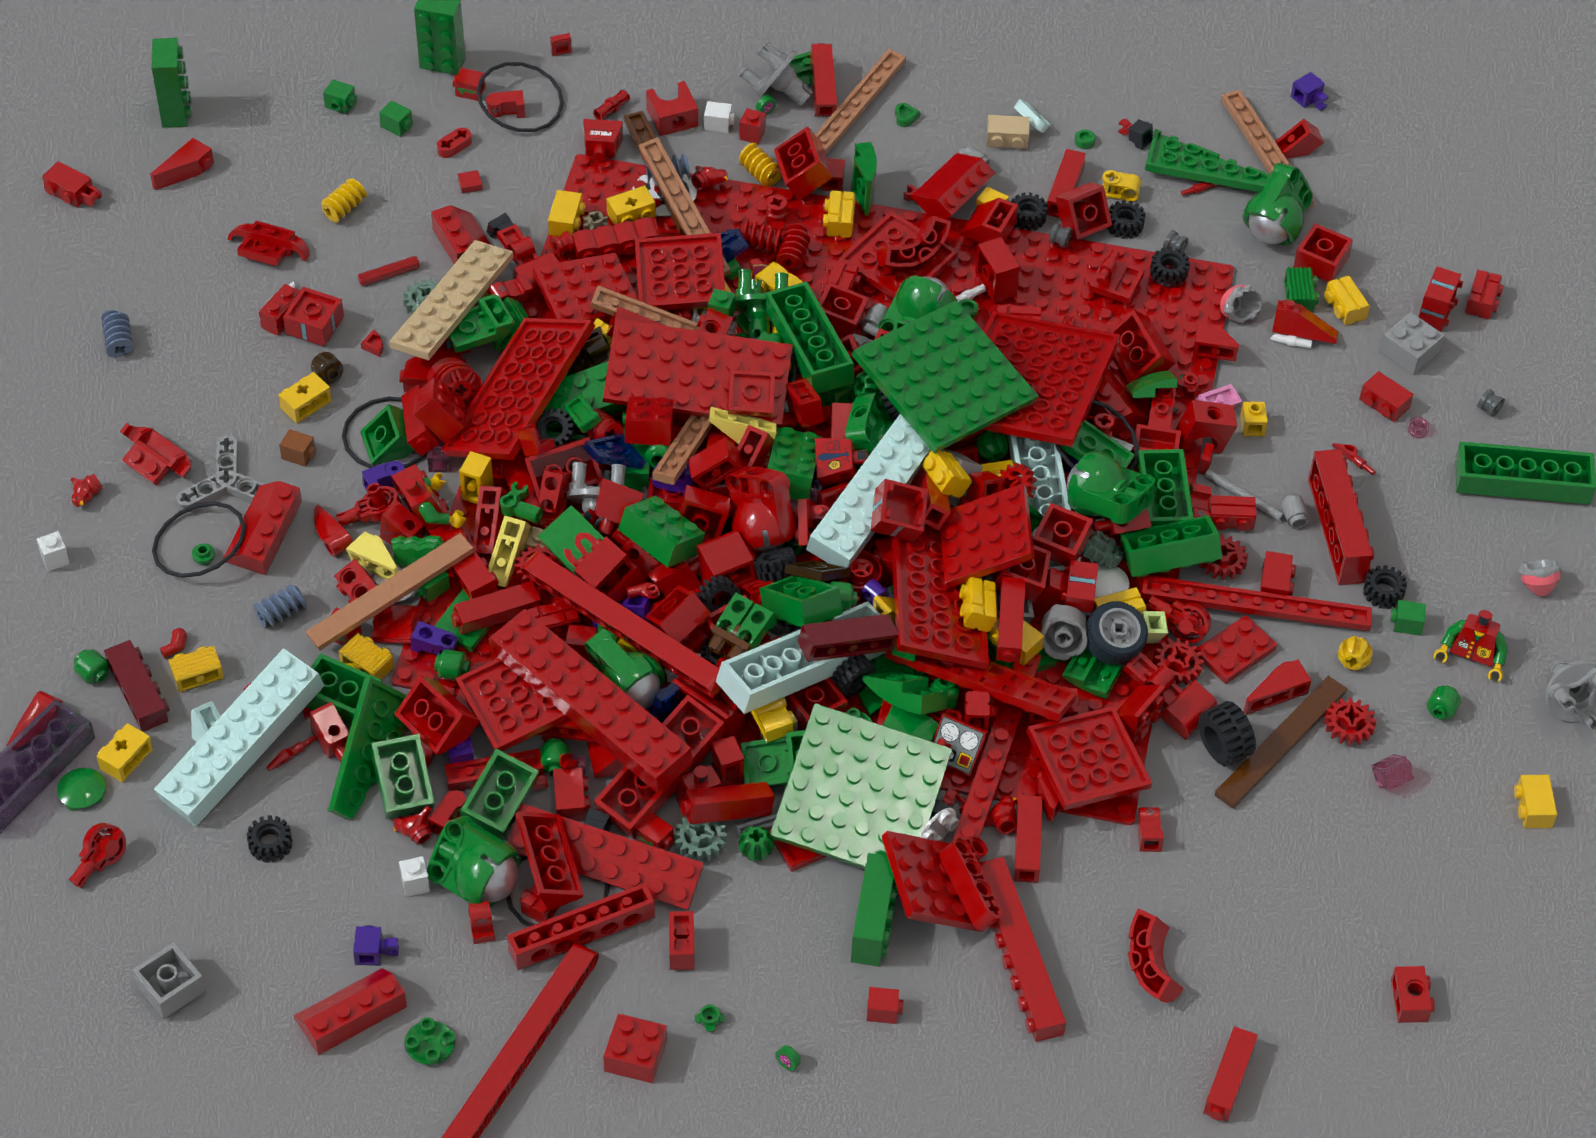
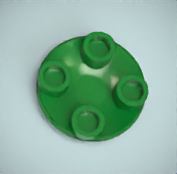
(81, 788)
(429, 1042)

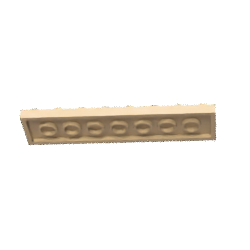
(451, 300)

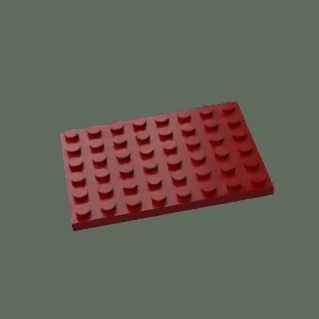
(1060, 365)

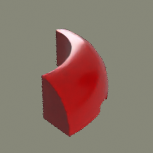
(928, 241)
(1146, 956)

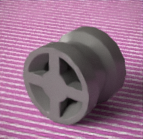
(1060, 235)
(1175, 241)
(1491, 402)

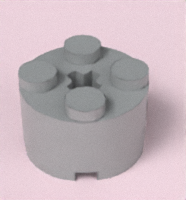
(1064, 631)

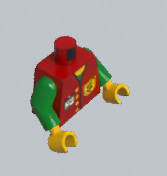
(425, 503)
(1477, 640)

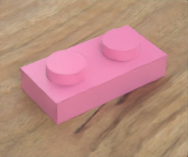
(1222, 395)

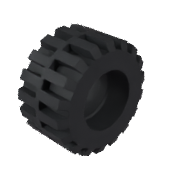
(1227, 733)

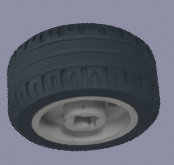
(1116, 633)

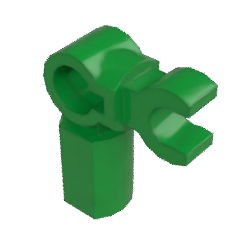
(512, 505)

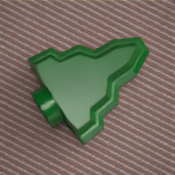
(413, 548)

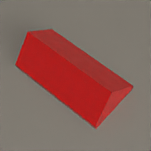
(550, 858)

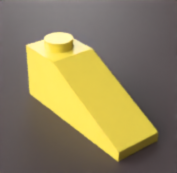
(736, 425)
(510, 542)
(372, 555)

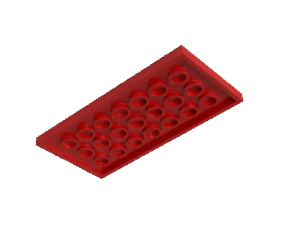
(689, 366)
(519, 386)
(929, 610)

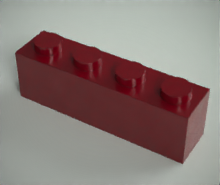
(847, 637)
(136, 685)

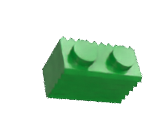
(1300, 287)

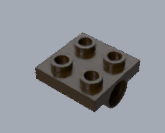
(594, 352)

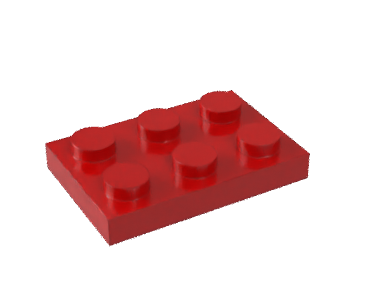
(1236, 649)

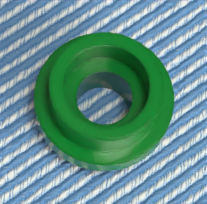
(203, 554)

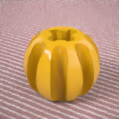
(1355, 653)

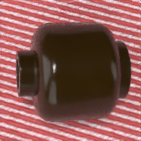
(327, 367)

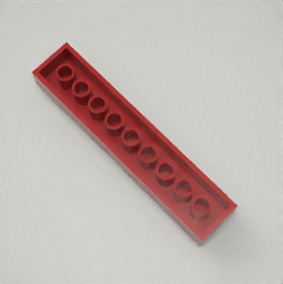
(591, 701)

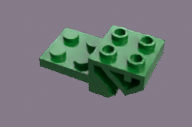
(488, 322)
(771, 760)

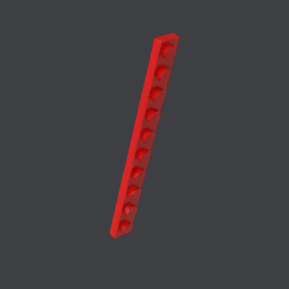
(1258, 602)
(992, 762)

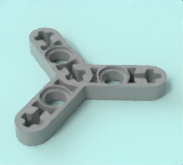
(217, 481)

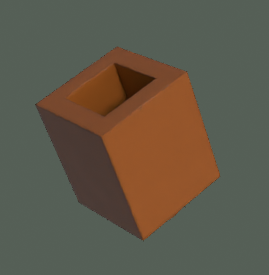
(297, 447)

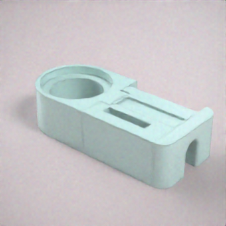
(1036, 119)

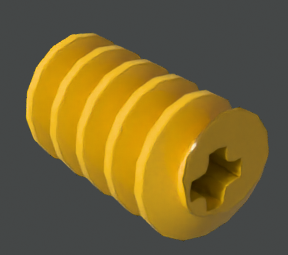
(760, 165)
(343, 199)

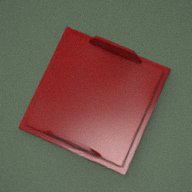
(396, 623)

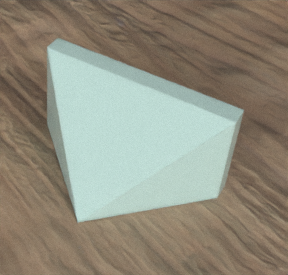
(202, 719)

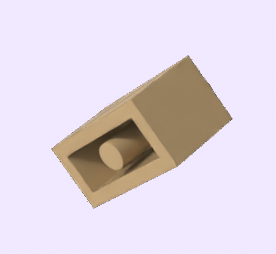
(1008, 131)

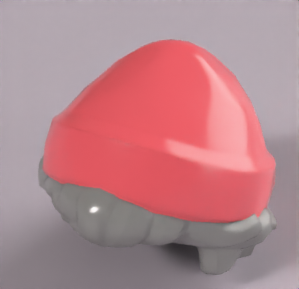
(1241, 303)
(1540, 576)

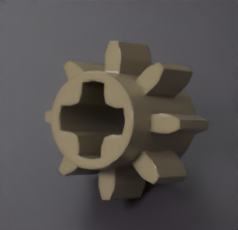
(594, 220)

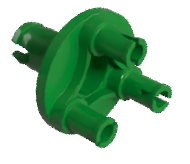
(753, 302)

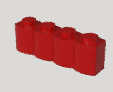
(614, 239)

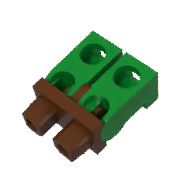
(741, 626)

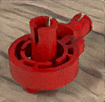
(371, 506)
(1180, 619)
(99, 851)

